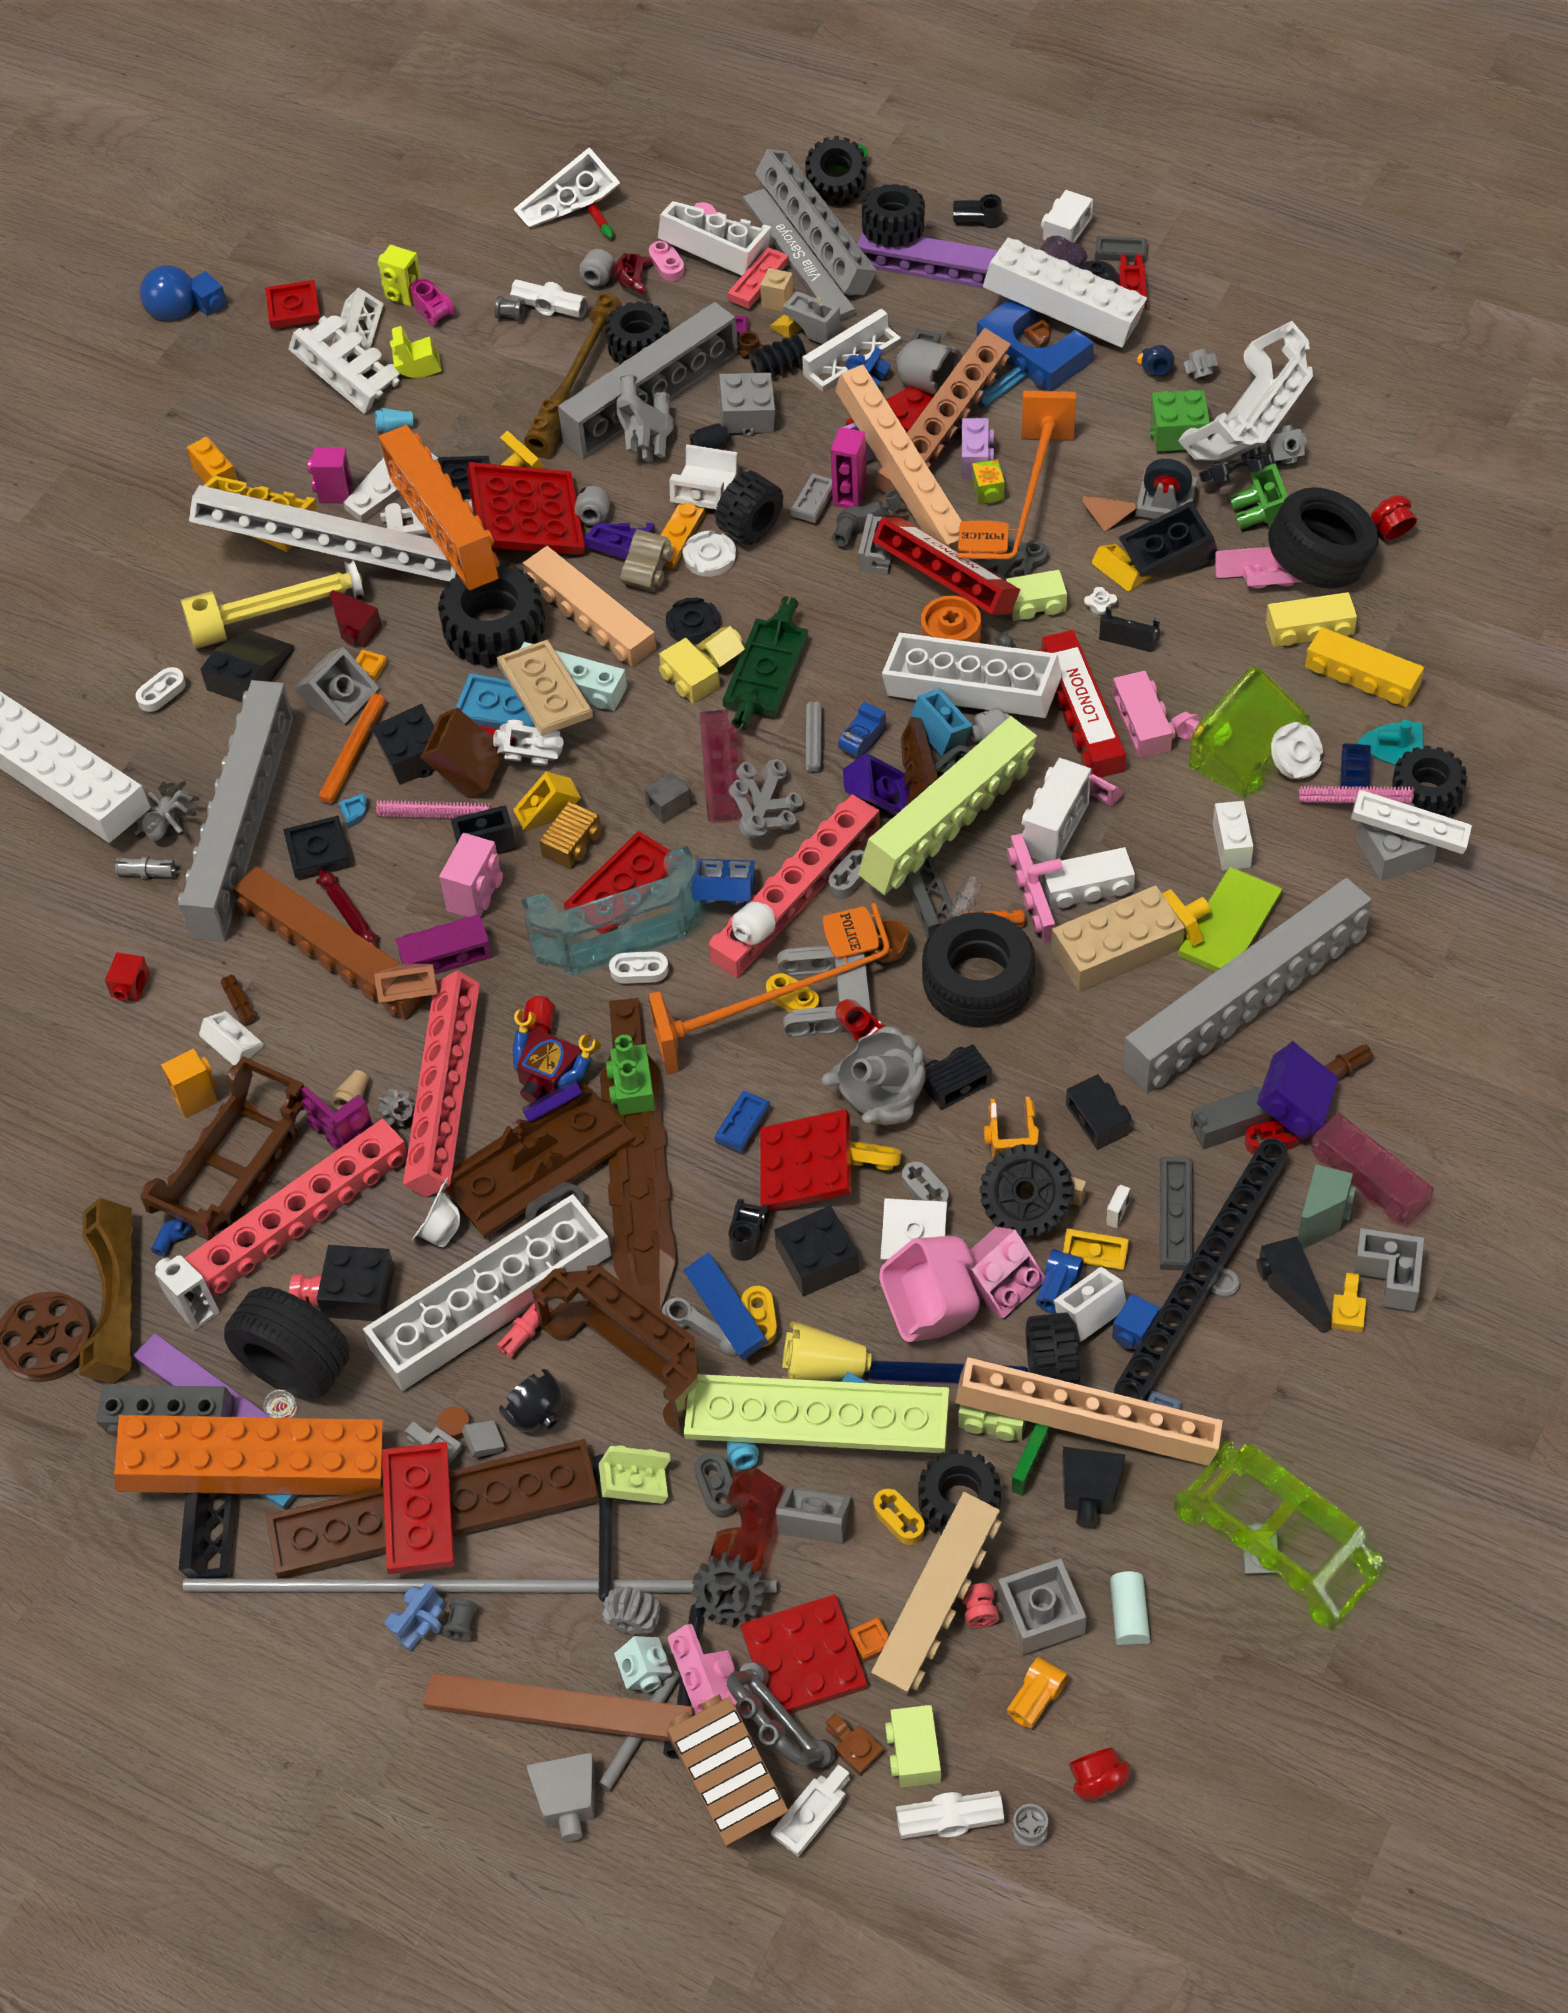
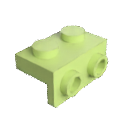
(634, 1474)

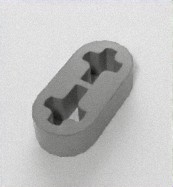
(845, 871)
(929, 1181)

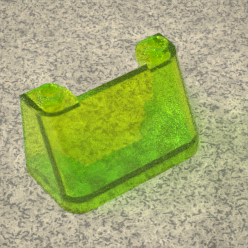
(1238, 731)

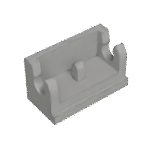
(871, 556)

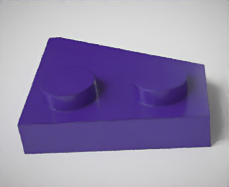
(613, 538)

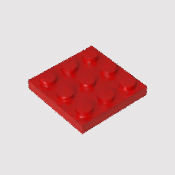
(805, 1160)
(806, 1654)

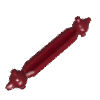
(346, 907)

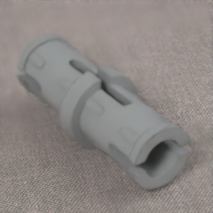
(145, 867)

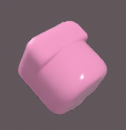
(930, 1287)

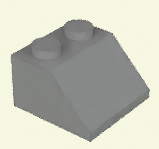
(337, 686)

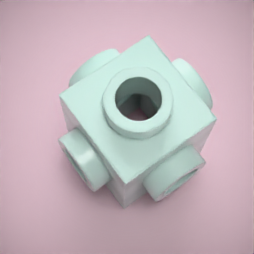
(643, 1663)

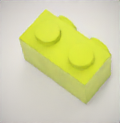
(398, 272)

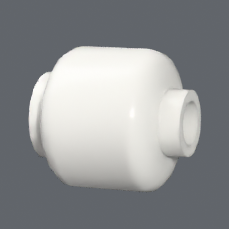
(753, 923)

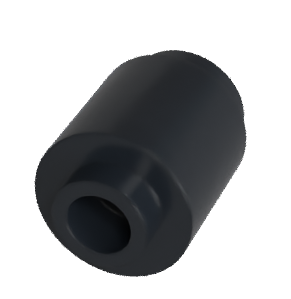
(711, 437)

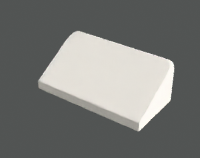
(229, 1037)

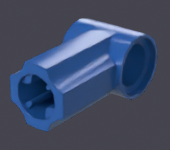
(1060, 1274)

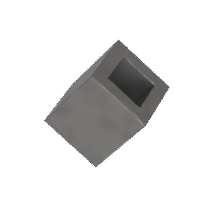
(668, 797)

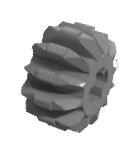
(631, 1611)

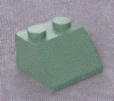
(1326, 1205)

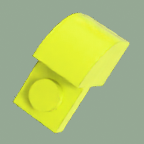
(415, 358)

